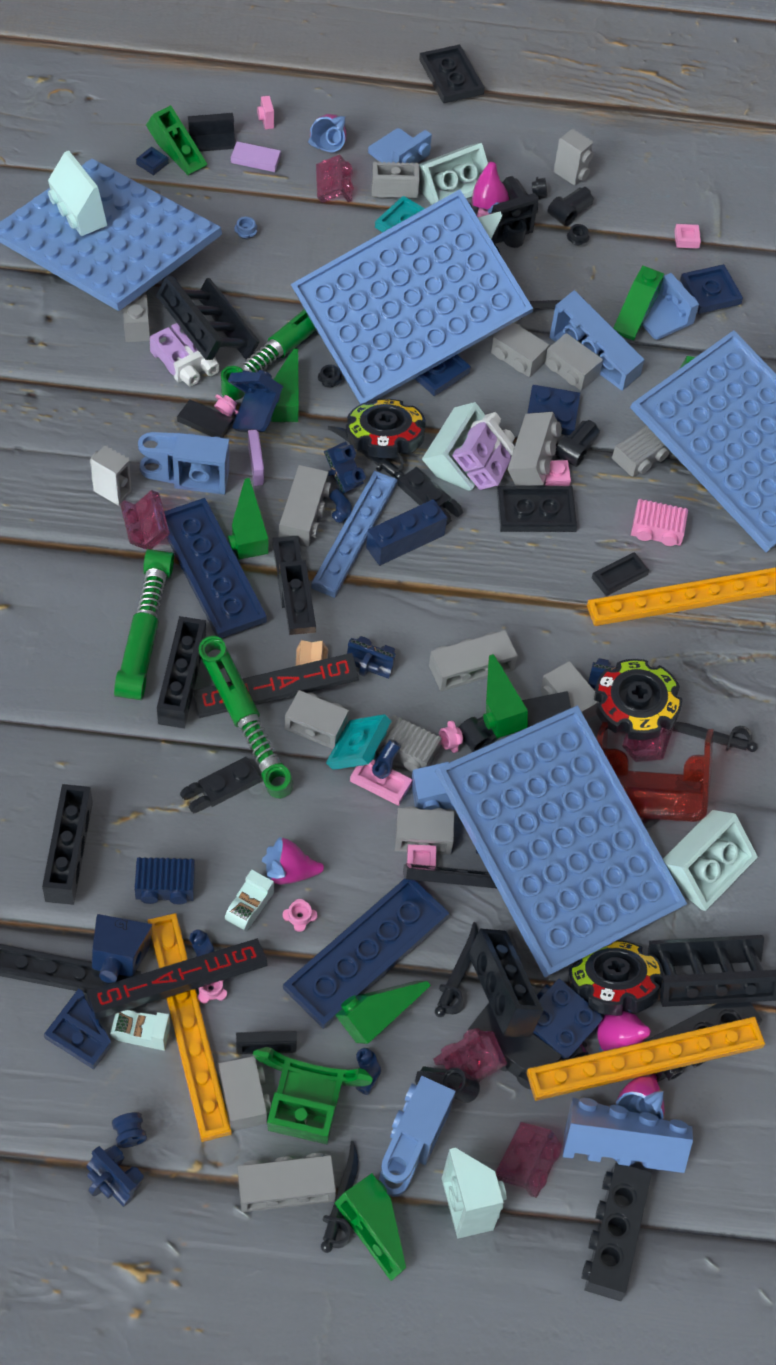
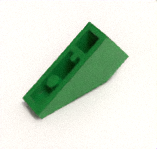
(175, 140)
(639, 302)
(288, 405)
(248, 530)
(504, 707)
(372, 1012)
(373, 1220)

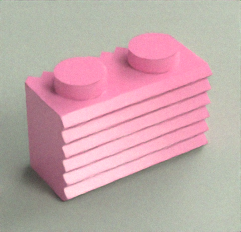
(659, 522)

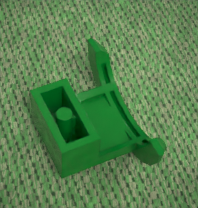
(306, 1095)

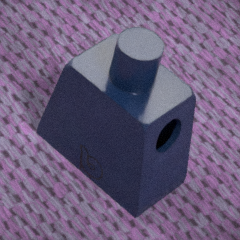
(119, 946)

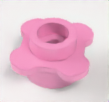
(226, 405)
(451, 737)
(295, 908)
(217, 993)

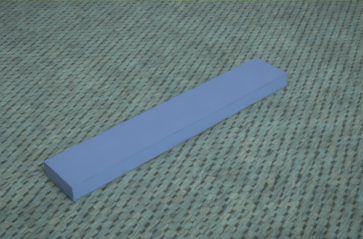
(354, 534)

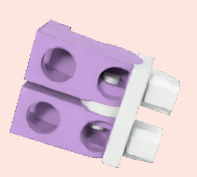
(181, 356)
(486, 451)

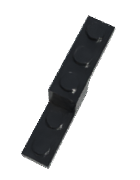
(294, 585)

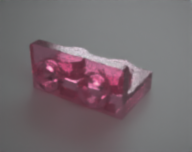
(145, 521)

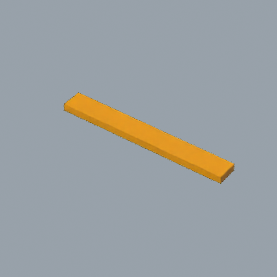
(682, 597)
(191, 1036)
(645, 1058)

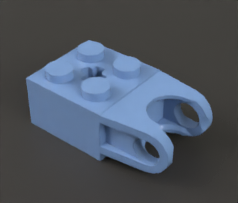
(187, 461)
(415, 1132)

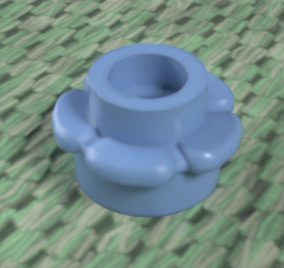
(246, 227)

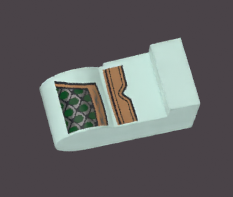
(250, 900)
(141, 1029)

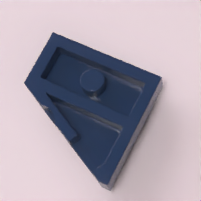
(79, 1032)

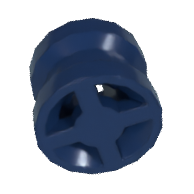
(129, 1130)

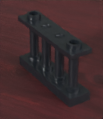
(197, 327)
(713, 988)

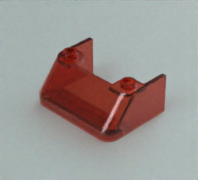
(665, 794)

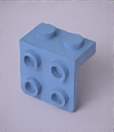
(401, 147)
(672, 309)

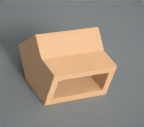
(310, 652)

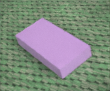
(255, 156)
(256, 457)

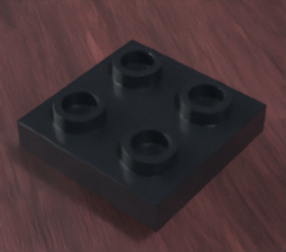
(516, 220)

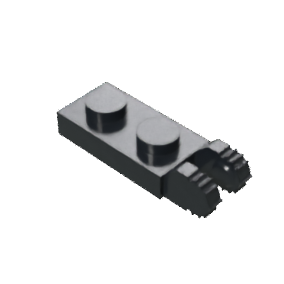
(423, 489)
(221, 785)

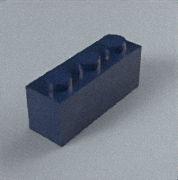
(406, 532)

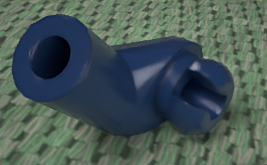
(343, 506)
(383, 764)
(201, 942)
(368, 1061)

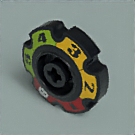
(385, 428)
(638, 699)
(617, 978)

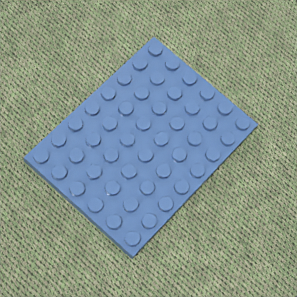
(117, 263)
(411, 298)
(723, 429)
(560, 839)

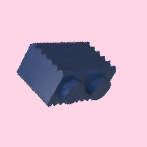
(164, 880)

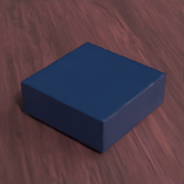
(152, 161)

